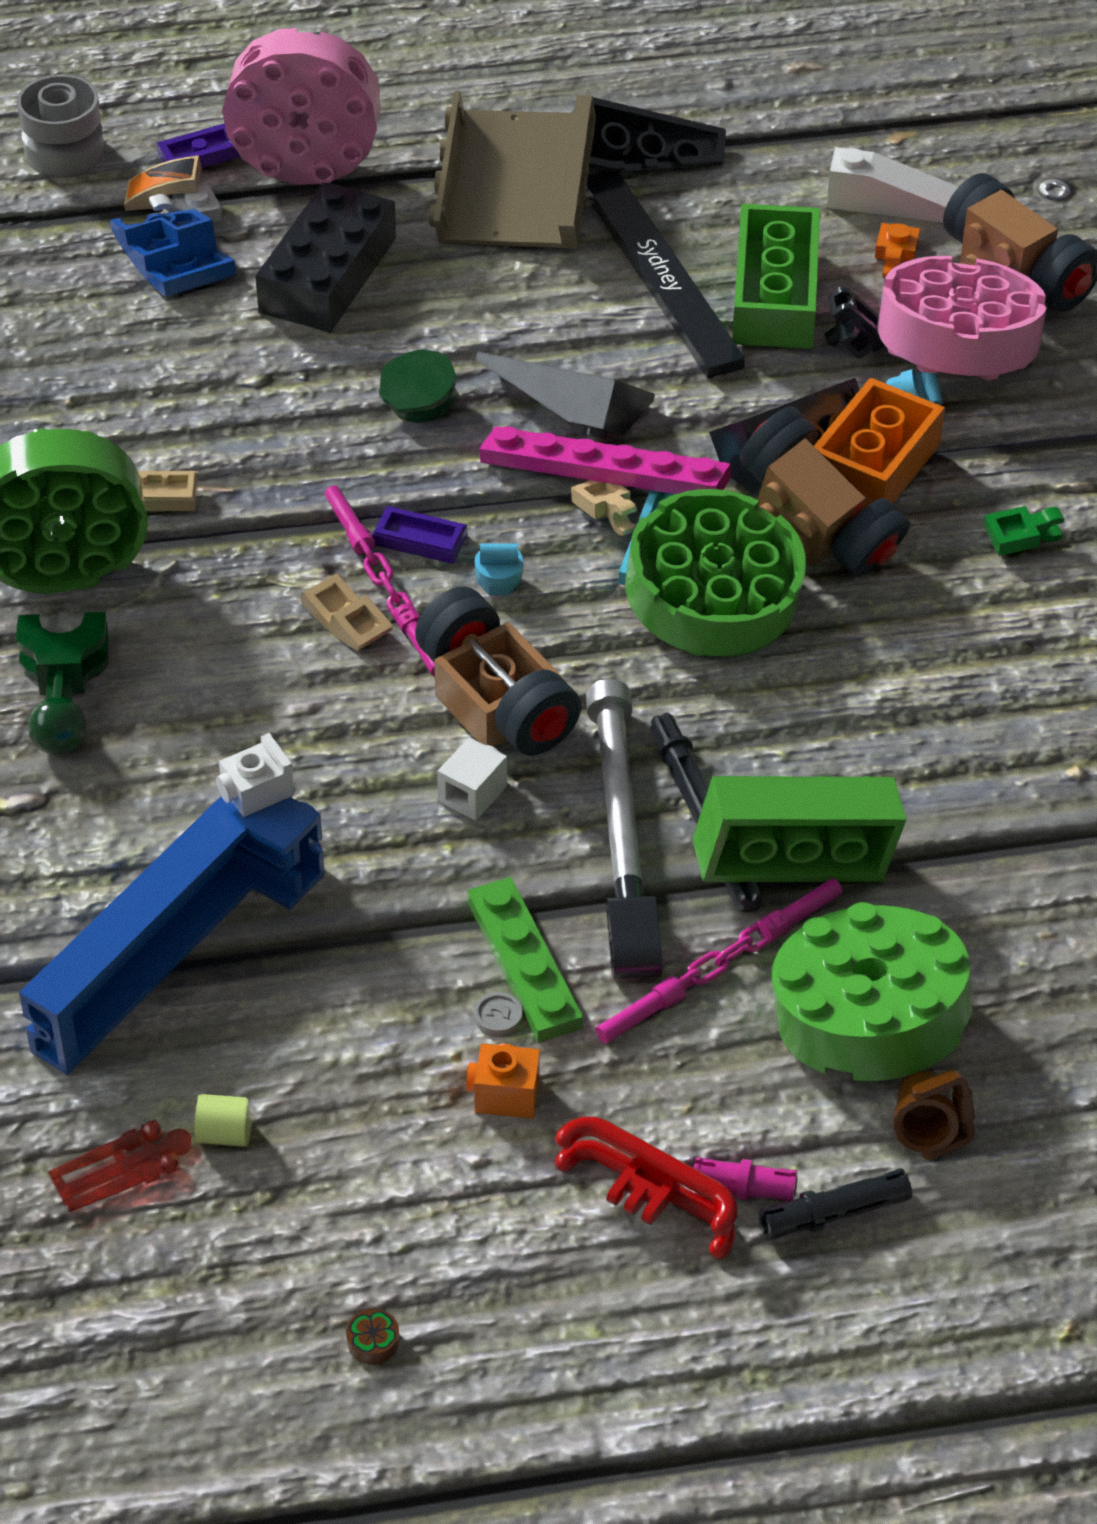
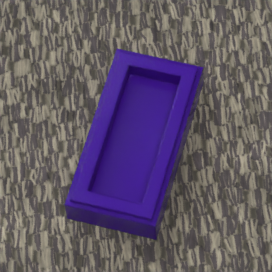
(420, 534)

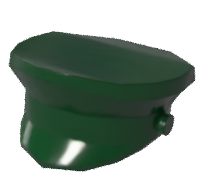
(419, 385)

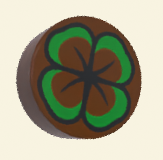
(372, 1336)

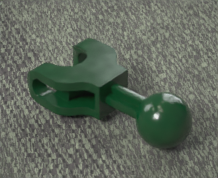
(62, 668)

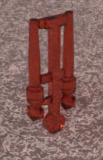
(176, 1143)

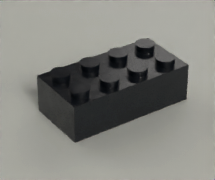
(326, 257)

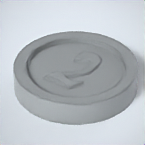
(498, 1014)

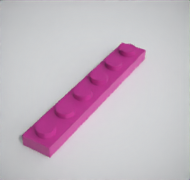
(602, 462)

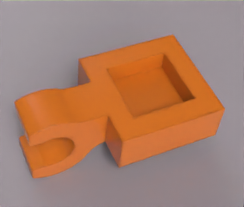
(896, 245)

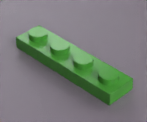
(524, 959)

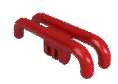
(649, 1177)

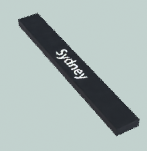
(663, 275)

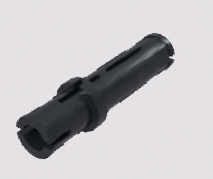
(817, 1209)

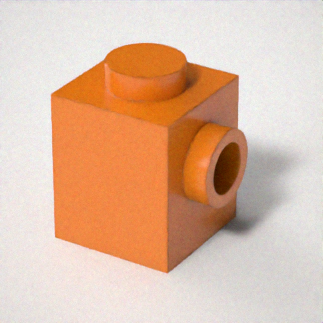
(505, 1080)

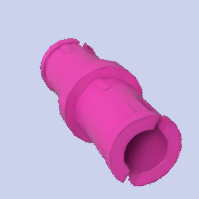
(751, 1180)

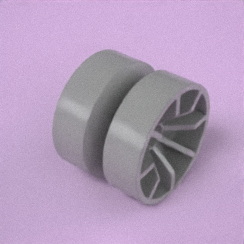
(61, 125)

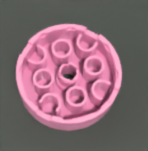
(961, 316)

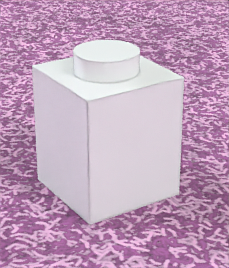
(472, 778)

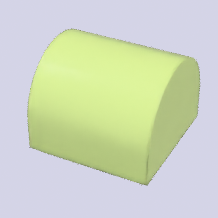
(222, 1120)

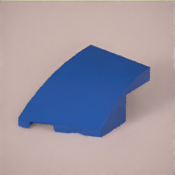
(174, 250)

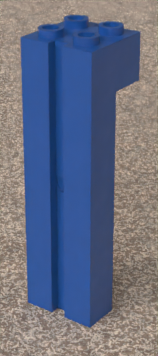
(165, 917)

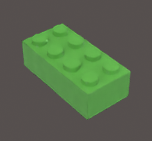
(776, 276)
(798, 829)

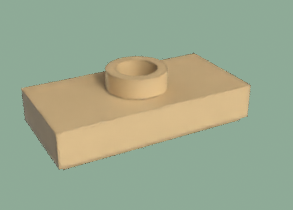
(169, 490)

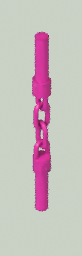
(363, 543)
(673, 990)

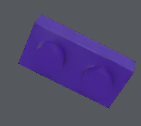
(210, 145)

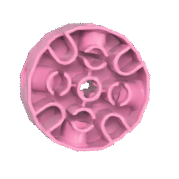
(302, 106)

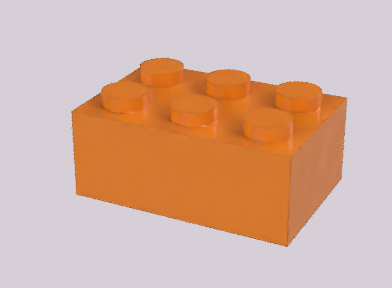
(882, 439)

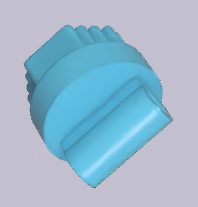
(919, 384)
(499, 567)

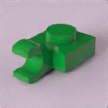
(1019, 530)

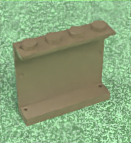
(513, 176)

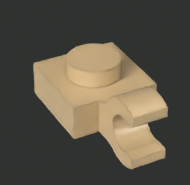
(604, 501)

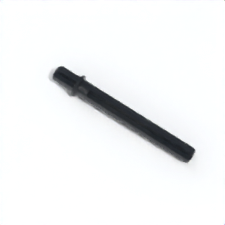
(677, 753)

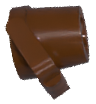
(927, 1116)

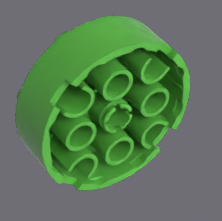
(67, 510)
(714, 573)
(872, 991)

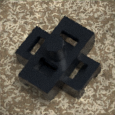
(855, 323)

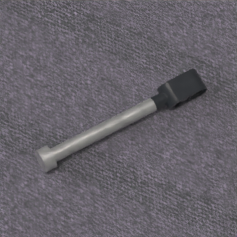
(630, 915)

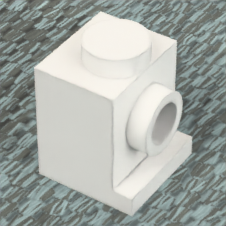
(256, 777)

